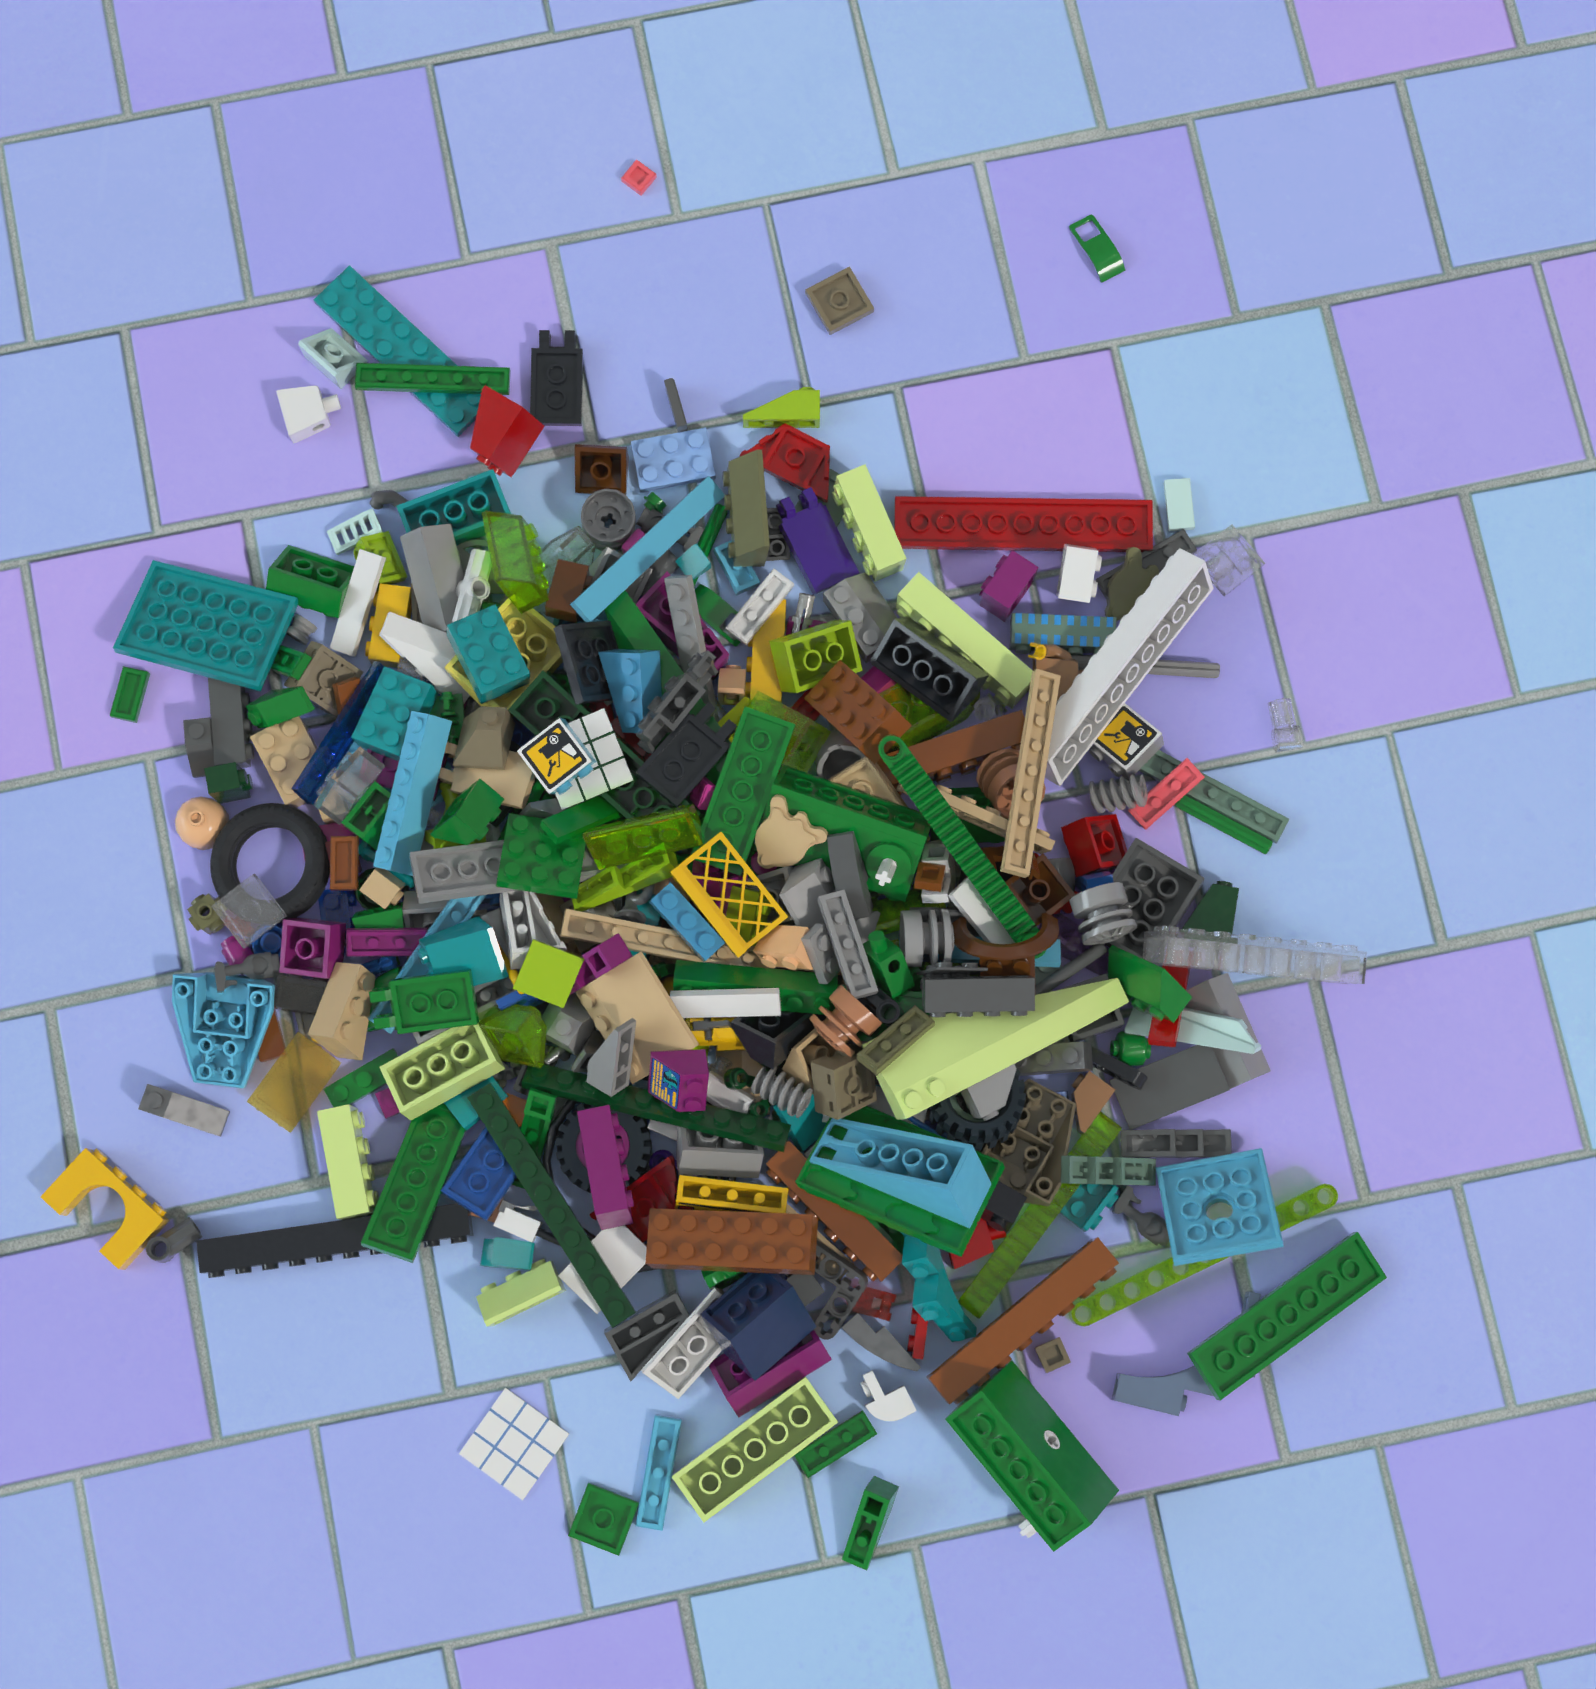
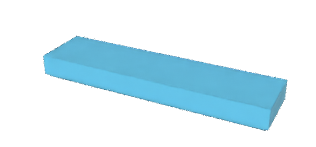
(658, 1472)

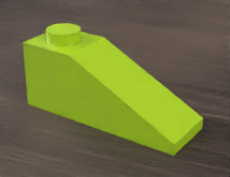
(796, 408)

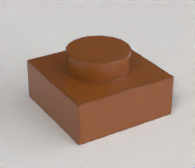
(930, 876)

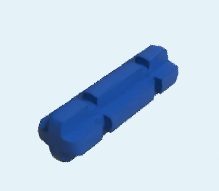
(381, 965)

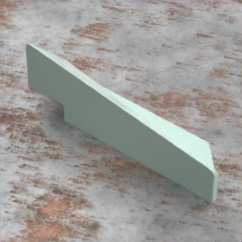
(1201, 1029)

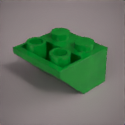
(369, 815)

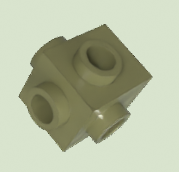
(212, 922)

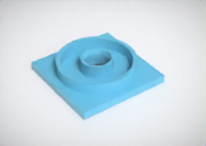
(1232, 1179)

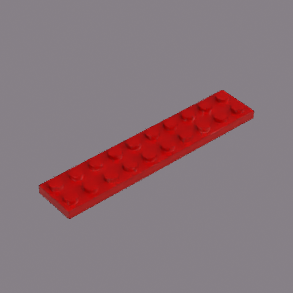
(1023, 523)

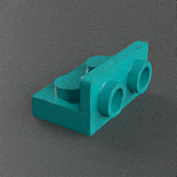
(1088, 1203)

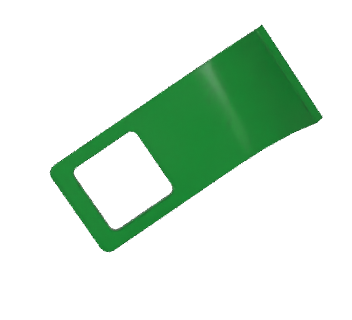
(1100, 250)
(714, 610)

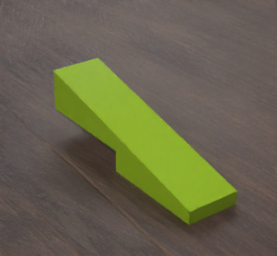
(619, 882)

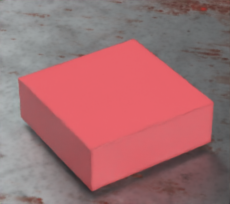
(638, 177)

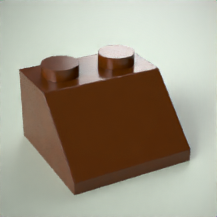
(1041, 894)

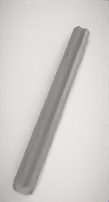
(1170, 667)

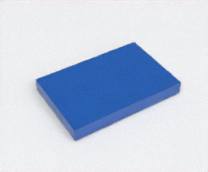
(480, 1177)

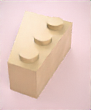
(344, 1011)

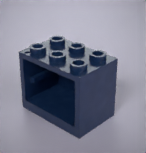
(758, 1321)

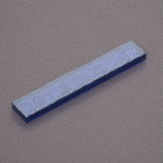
(337, 740)

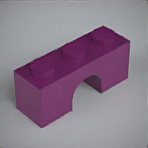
(601, 960)

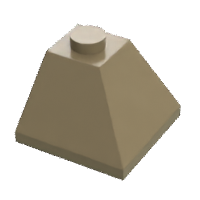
(485, 739)

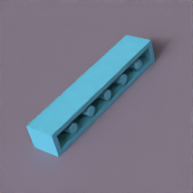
(412, 791)

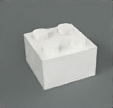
(1077, 573)

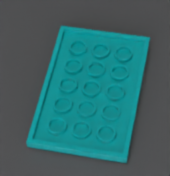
(206, 625)

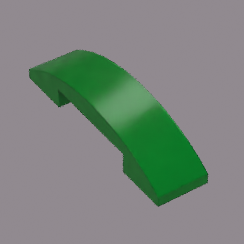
(537, 1121)

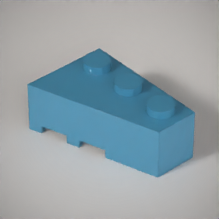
(633, 683)

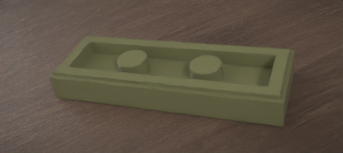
(895, 1040)

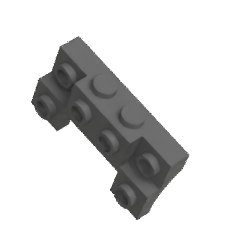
(676, 702)

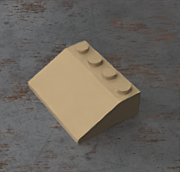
(637, 993)

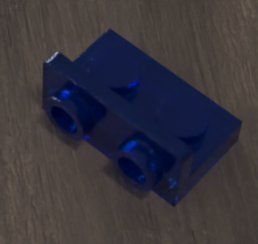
(338, 906)

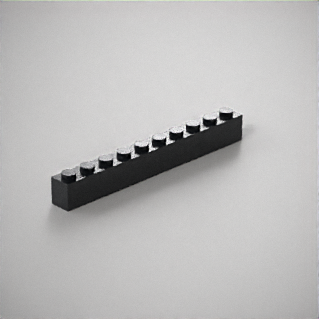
(316, 1241)

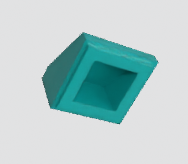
(693, 562)

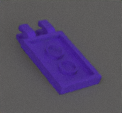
(815, 542)

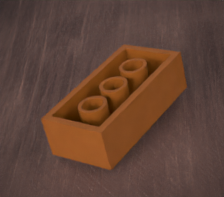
(856, 710)

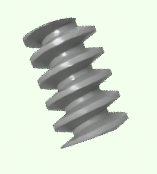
(1118, 795)
(781, 1092)

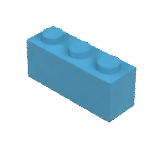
(687, 922)

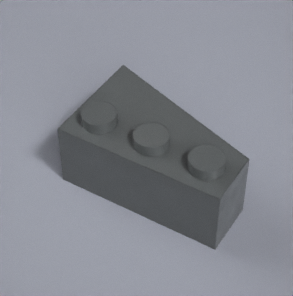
(646, 1332)

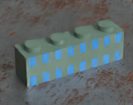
(1069, 632)

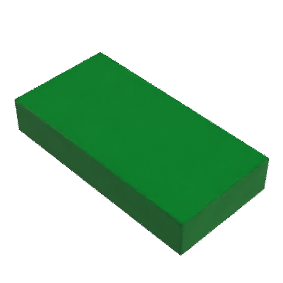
(129, 694)

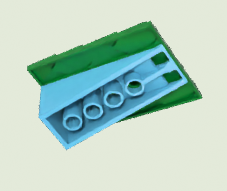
(902, 1177)

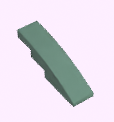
(1108, 1170)

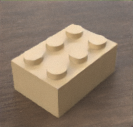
(285, 753)

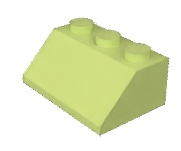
(519, 1292)

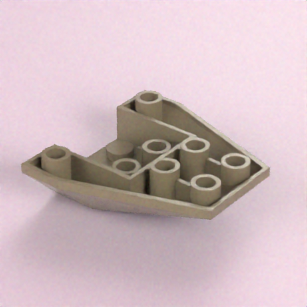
(1036, 1145)

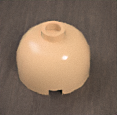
(200, 822)

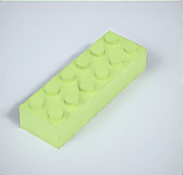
(939, 615)
(754, 1449)

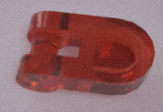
(865, 1302)

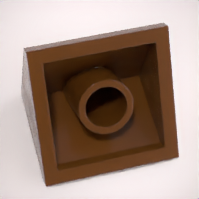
(600, 468)

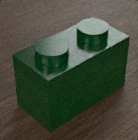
(228, 782)

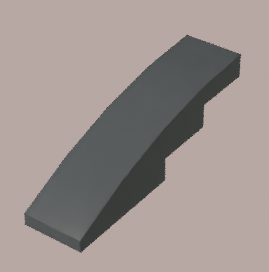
(1175, 1143)

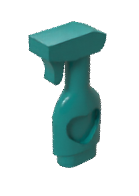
(368, 854)

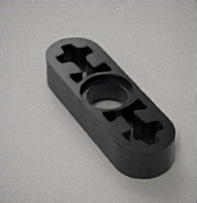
(1118, 1069)

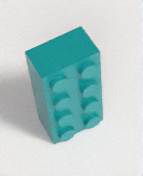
(457, 505)

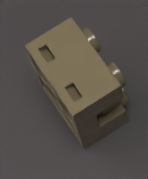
(320, 674)
(842, 1084)

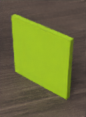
(548, 973)

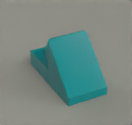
(507, 1253)

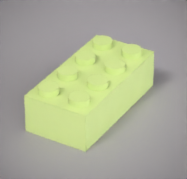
(869, 523)
(440, 1069)
(347, 1161)

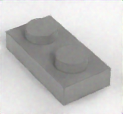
(821, 953)

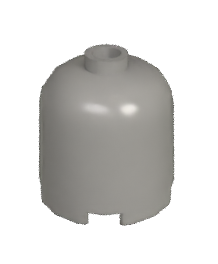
(836, 755)

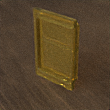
(294, 1082)

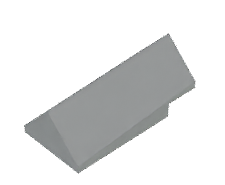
(434, 572)
(1220, 997)

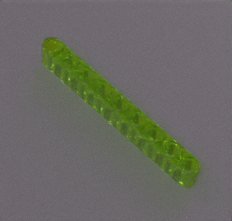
(1032, 1225)

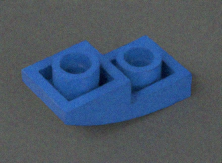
(1092, 880)

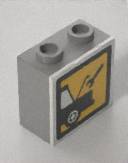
(1127, 743)

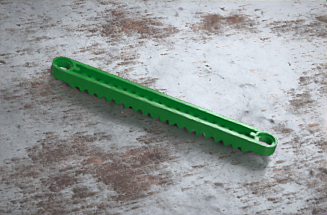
(959, 841)

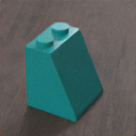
(464, 948)

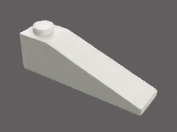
(424, 648)

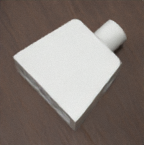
(306, 411)

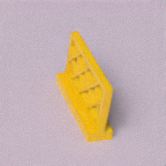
(708, 907)

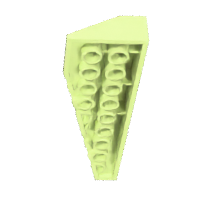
(976, 1047)

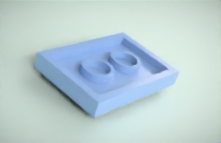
(673, 459)

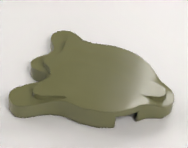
(1128, 584)

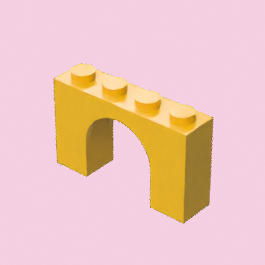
(141, 1218)

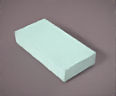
(1179, 504)

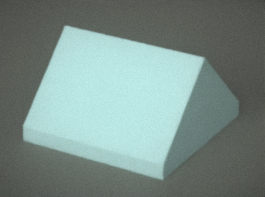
(332, 356)

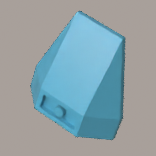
(222, 1028)

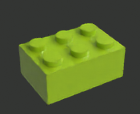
(811, 653)

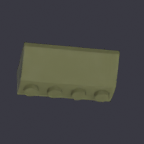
(747, 510)

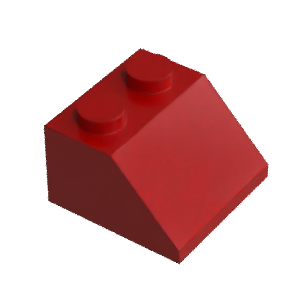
(1094, 844)

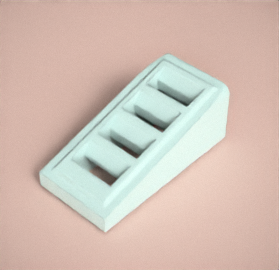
(352, 523)

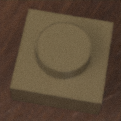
(1052, 1355)

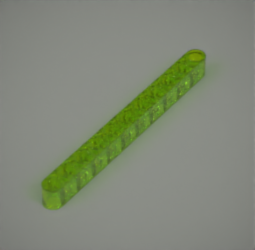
(1165, 1267)

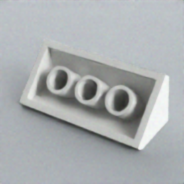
(685, 1352)

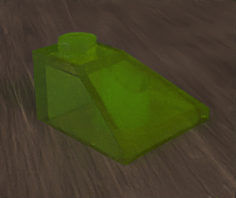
(517, 1034)

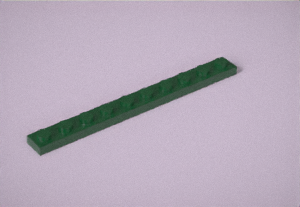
(640, 1103)
(552, 1205)

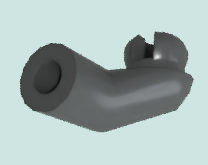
(383, 497)

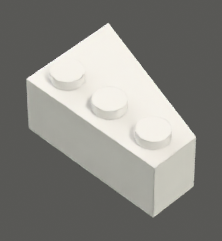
(522, 923)

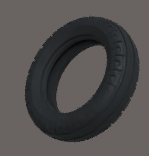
(273, 815)

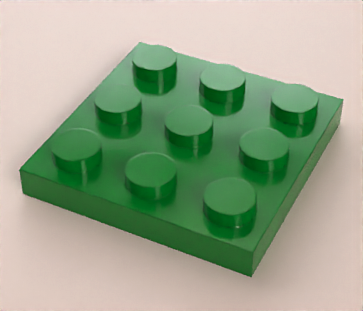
(536, 863)

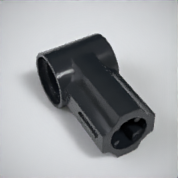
(879, 1003)

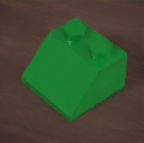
(469, 814)

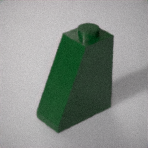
(1215, 909)

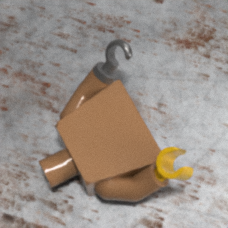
(1056, 661)

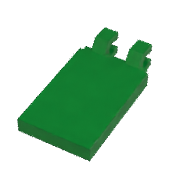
(428, 1002)

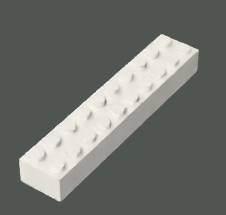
(1125, 660)

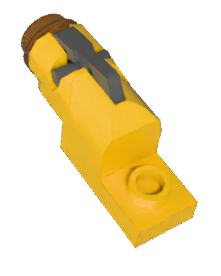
(714, 1032)

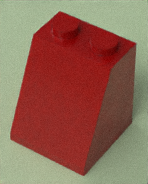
(503, 432)

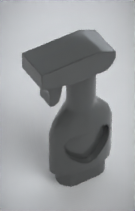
(652, 517)
(254, 967)
(1148, 1224)

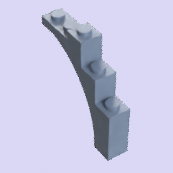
(1167, 1391)

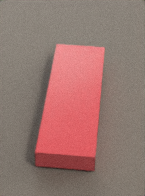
(1167, 793)

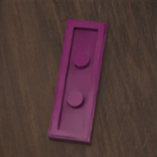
(383, 941)

